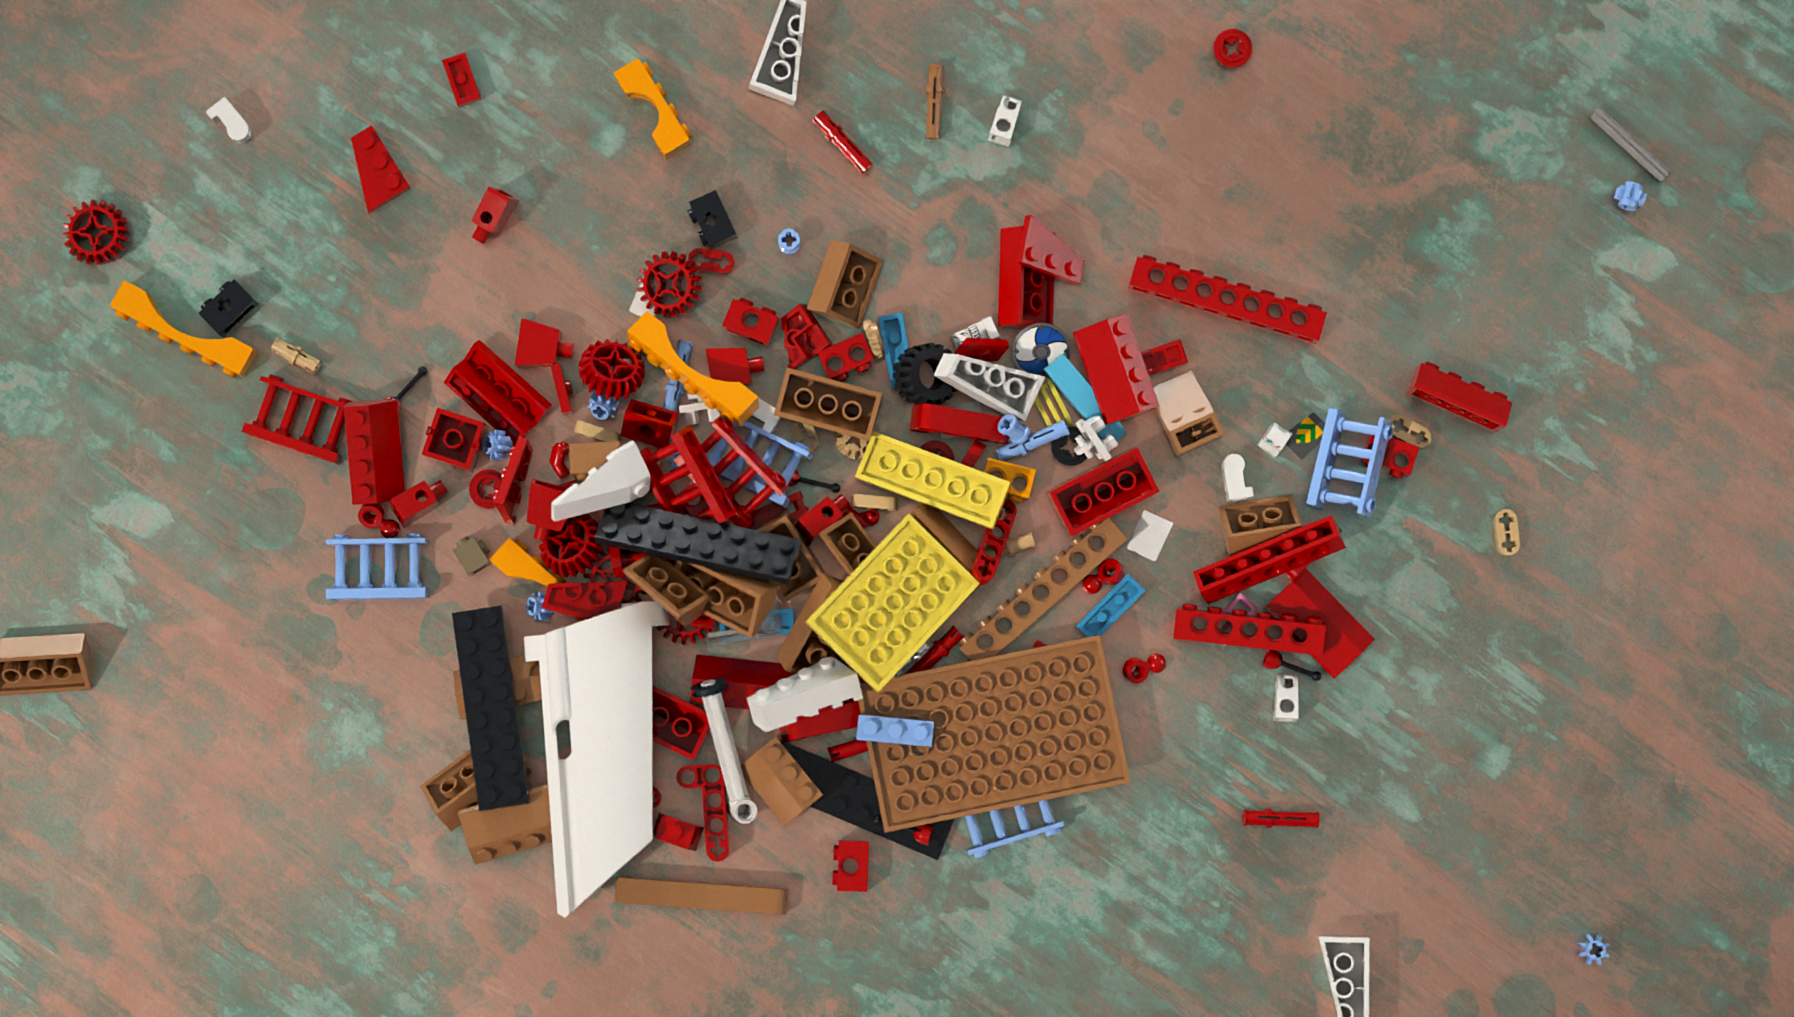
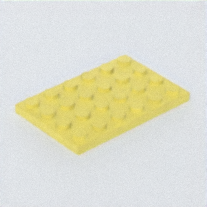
(892, 602)

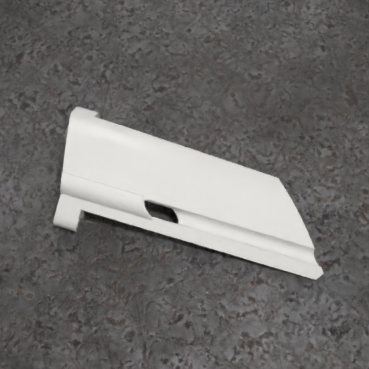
(602, 793)

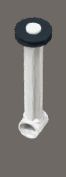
(710, 692)

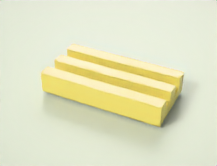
(1059, 402)

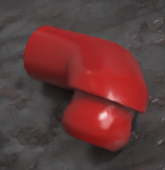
(557, 457)
(866, 518)

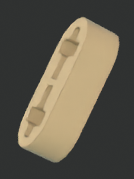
(1412, 427)
(595, 432)
(797, 434)
(874, 502)
(1513, 532)

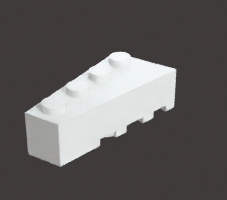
(779, 60)
(991, 384)
(804, 693)
(1348, 973)

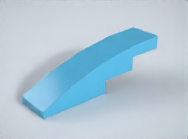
(1080, 394)

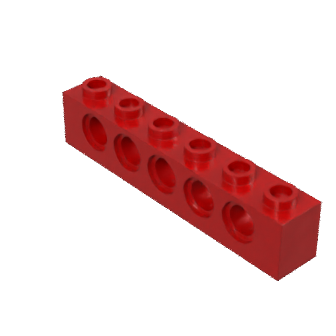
(1269, 559)
(1185, 630)

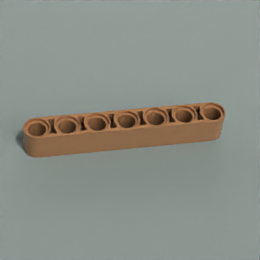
(701, 895)

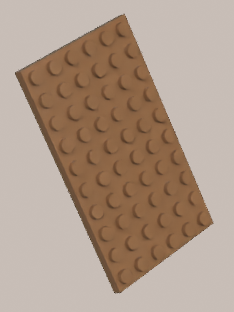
(1002, 734)

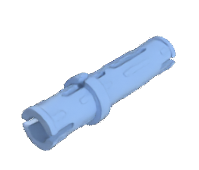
(675, 388)
(1034, 440)

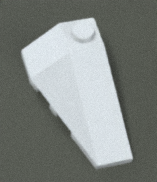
(611, 485)

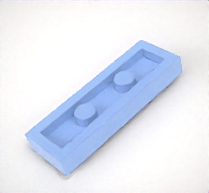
(895, 730)

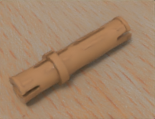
(935, 73)

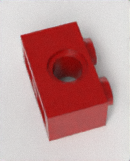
(760, 333)
(649, 424)
(851, 881)

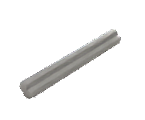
(1630, 144)

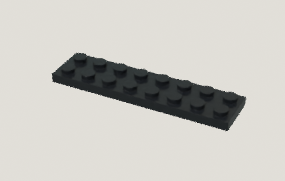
(699, 542)
(490, 708)
(855, 800)

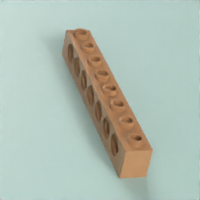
(1112, 539)

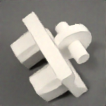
(690, 410)
(1100, 447)

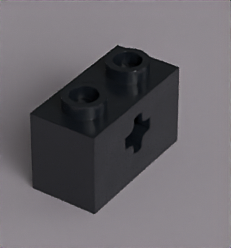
(711, 206)
(239, 301)

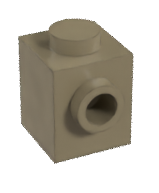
(472, 555)

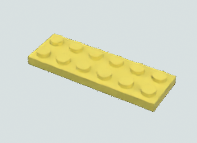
(933, 480)

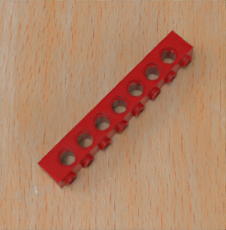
(1142, 282)

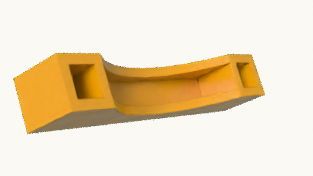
(227, 352)
(729, 398)
(517, 563)

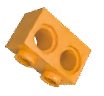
(1009, 473)

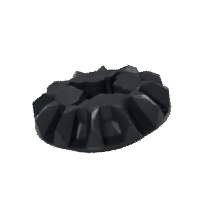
(1064, 456)

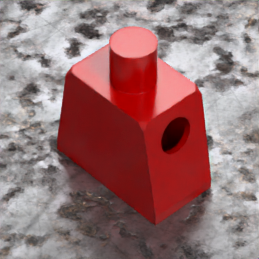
(497, 204)
(540, 346)
(733, 365)
(539, 508)
(409, 509)
(814, 522)
(677, 832)

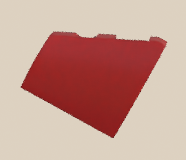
(803, 336)

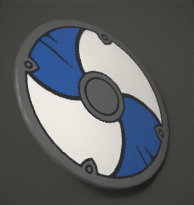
(1038, 347)

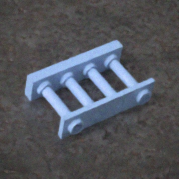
(1332, 447)
(756, 483)
(389, 589)
(981, 850)

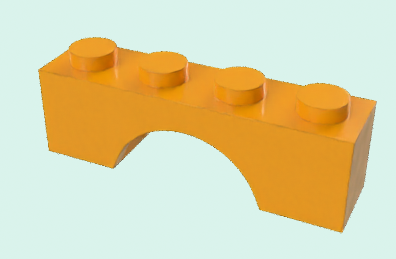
(636, 82)

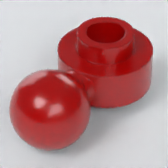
(388, 528)
(1093, 583)
(1155, 663)

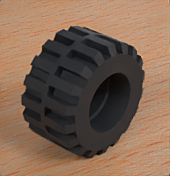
(909, 380)

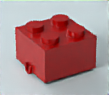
(454, 439)

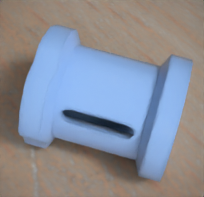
(783, 237)
(1010, 426)

